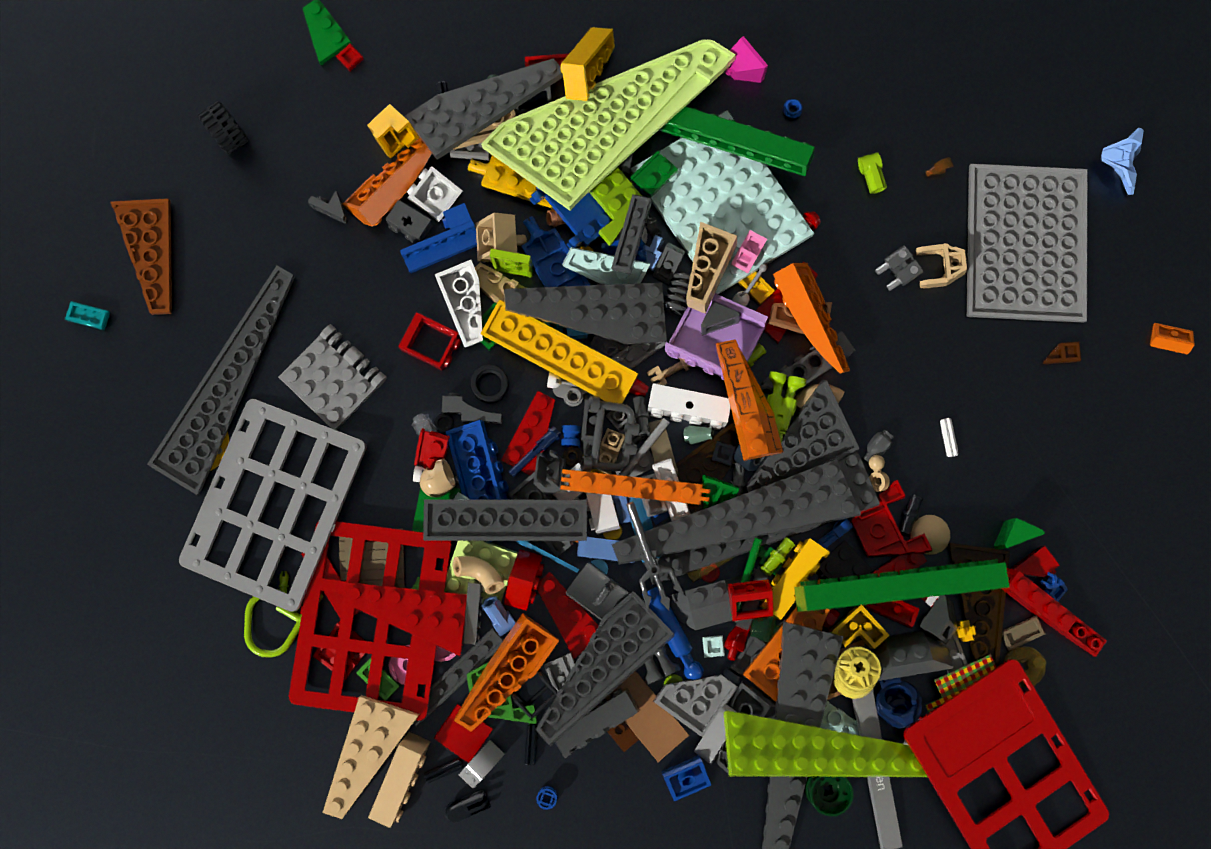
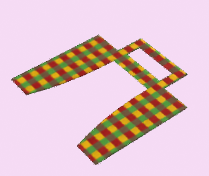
(958, 680)

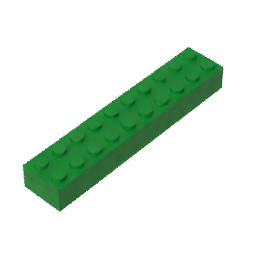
(896, 587)

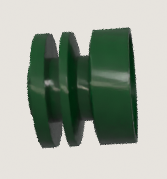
(829, 802)

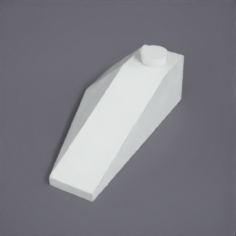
(462, 297)

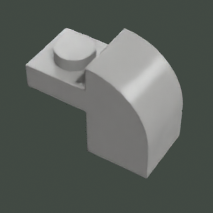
(481, 764)

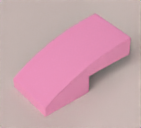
(749, 251)

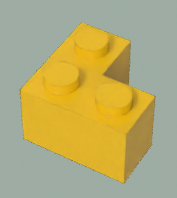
(862, 624)

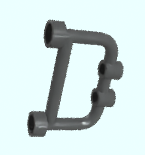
(628, 447)

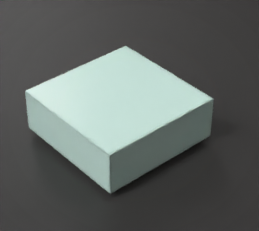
(713, 646)

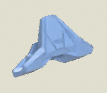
(1121, 158)

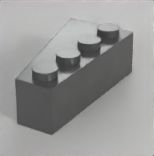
(598, 721)

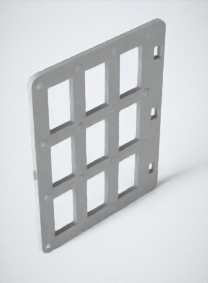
(232, 467)

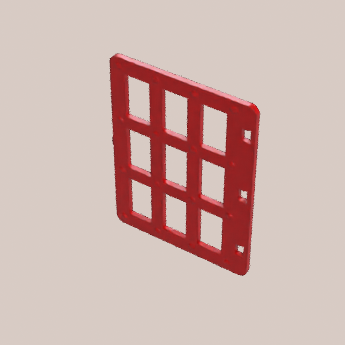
(420, 653)

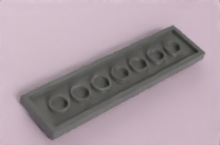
(505, 520)

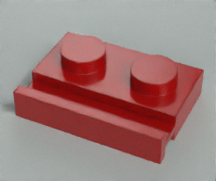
(431, 448)

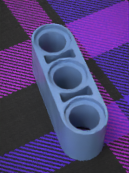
(597, 549)

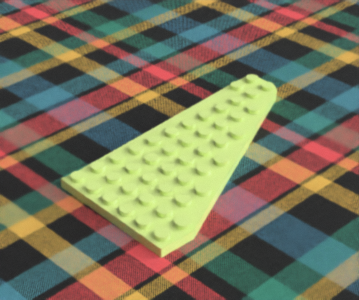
(578, 143)

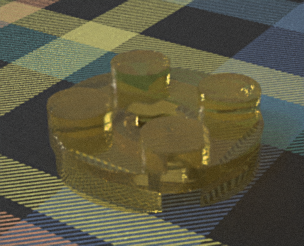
(1036, 666)

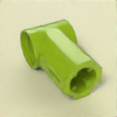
(871, 168)

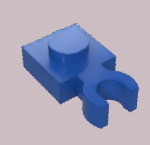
(1054, 586)

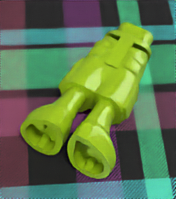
(784, 407)

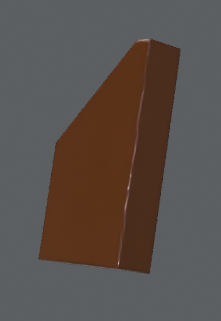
(1064, 353)

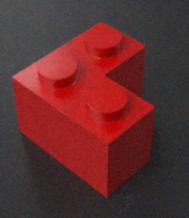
(523, 580)

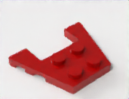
(879, 531)

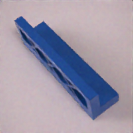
(440, 247)

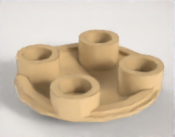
(935, 531)

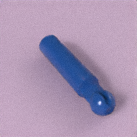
(679, 643)

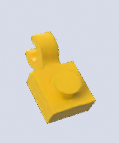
(965, 631)

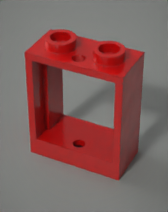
(412, 333)

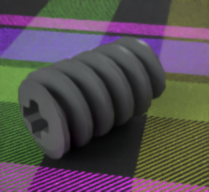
(677, 293)

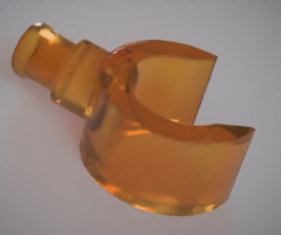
(940, 167)

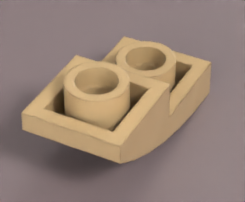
(611, 447)

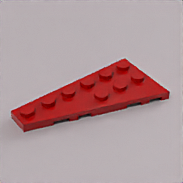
(424, 613)

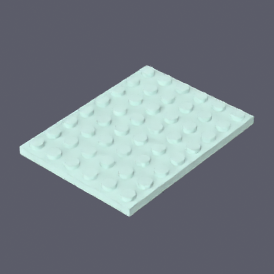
(728, 195)

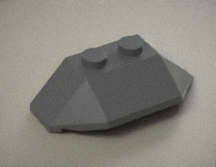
(704, 605)
(911, 655)

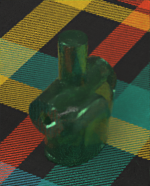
(763, 628)

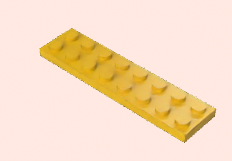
(559, 354)

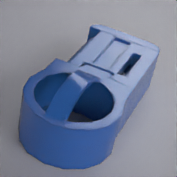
(835, 533)

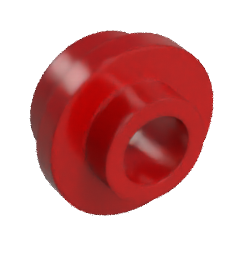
(812, 219)

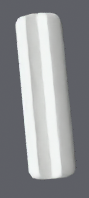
(949, 437)

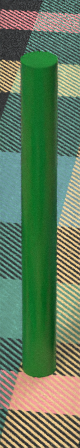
(750, 566)

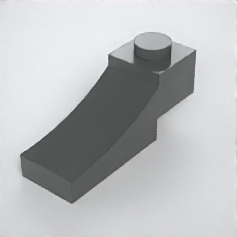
(455, 405)

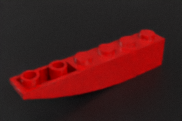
(1052, 612)

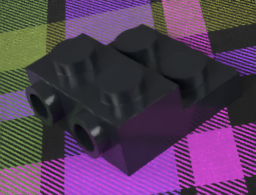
(842, 563)

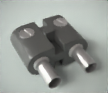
(903, 267)

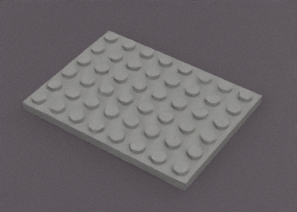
(1027, 243)

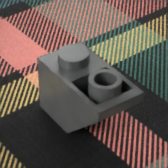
(941, 620)

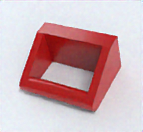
(750, 591)

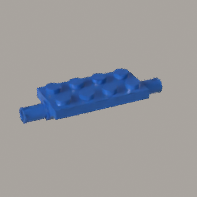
(548, 255)

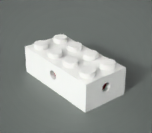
(674, 402)

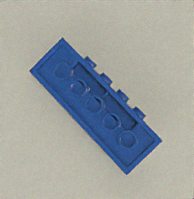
(477, 463)

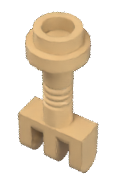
(661, 375)

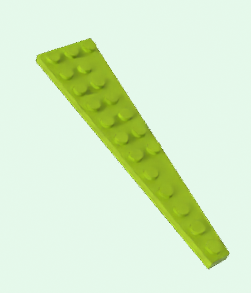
(790, 749)

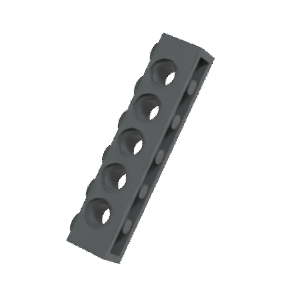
(802, 363)

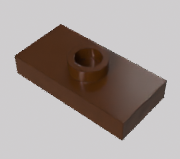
(623, 736)

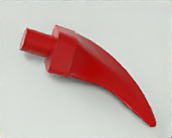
(736, 642)

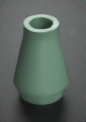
(696, 434)

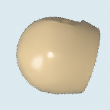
(438, 480)

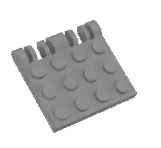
(330, 381)

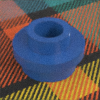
(792, 103)

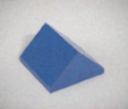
(686, 778)

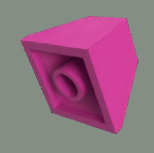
(748, 63)

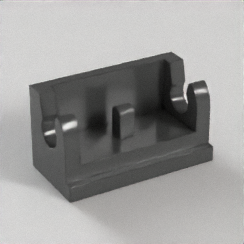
(549, 472)

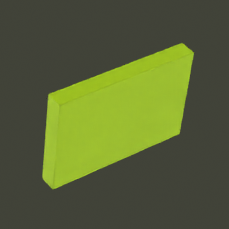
(512, 263)

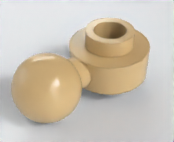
(876, 463)

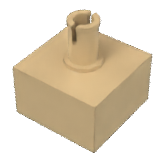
(498, 233)

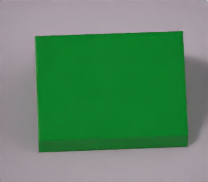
(1015, 532)

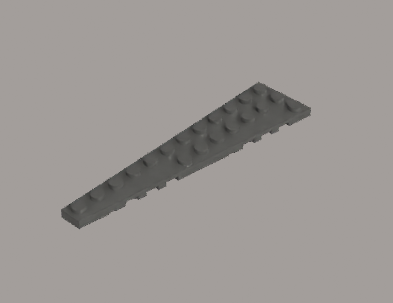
(202, 425)
(790, 503)

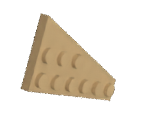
(370, 740)

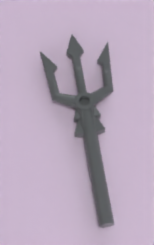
(651, 562)

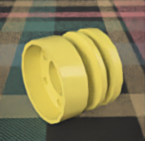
(850, 682)

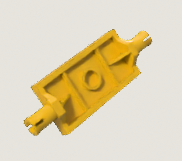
(504, 179)

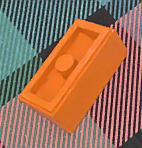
(1172, 338)

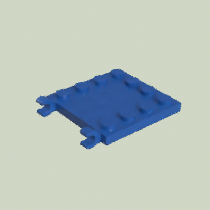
(583, 220)

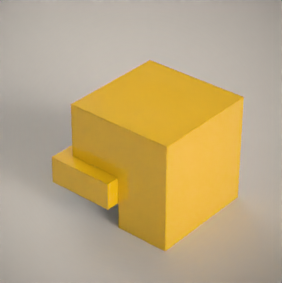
(392, 131)

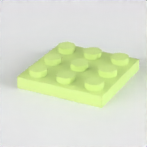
(499, 557)

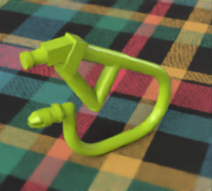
(293, 615)

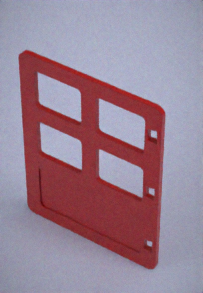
(980, 732)

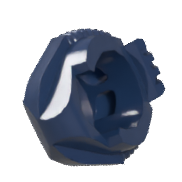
(898, 702)

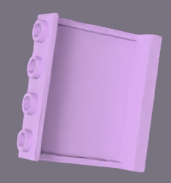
(701, 350)

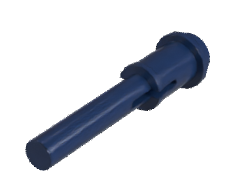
(542, 444)

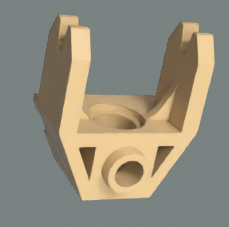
(950, 255)

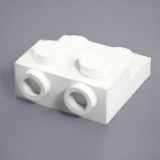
(433, 193)

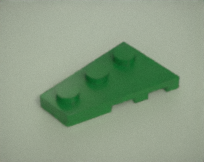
(324, 31)

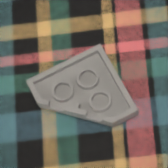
(696, 701)

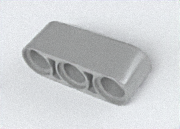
(714, 738)

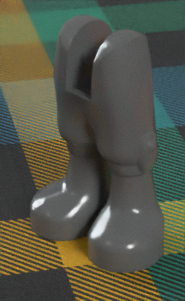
(668, 667)

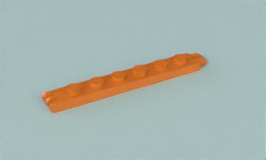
(634, 487)

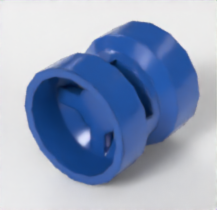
(571, 435)
(548, 794)

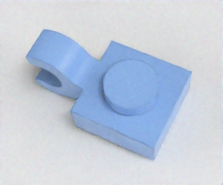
(652, 253)

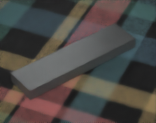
(631, 234)

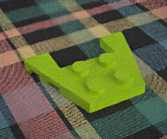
(614, 197)

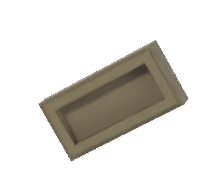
(1022, 633)

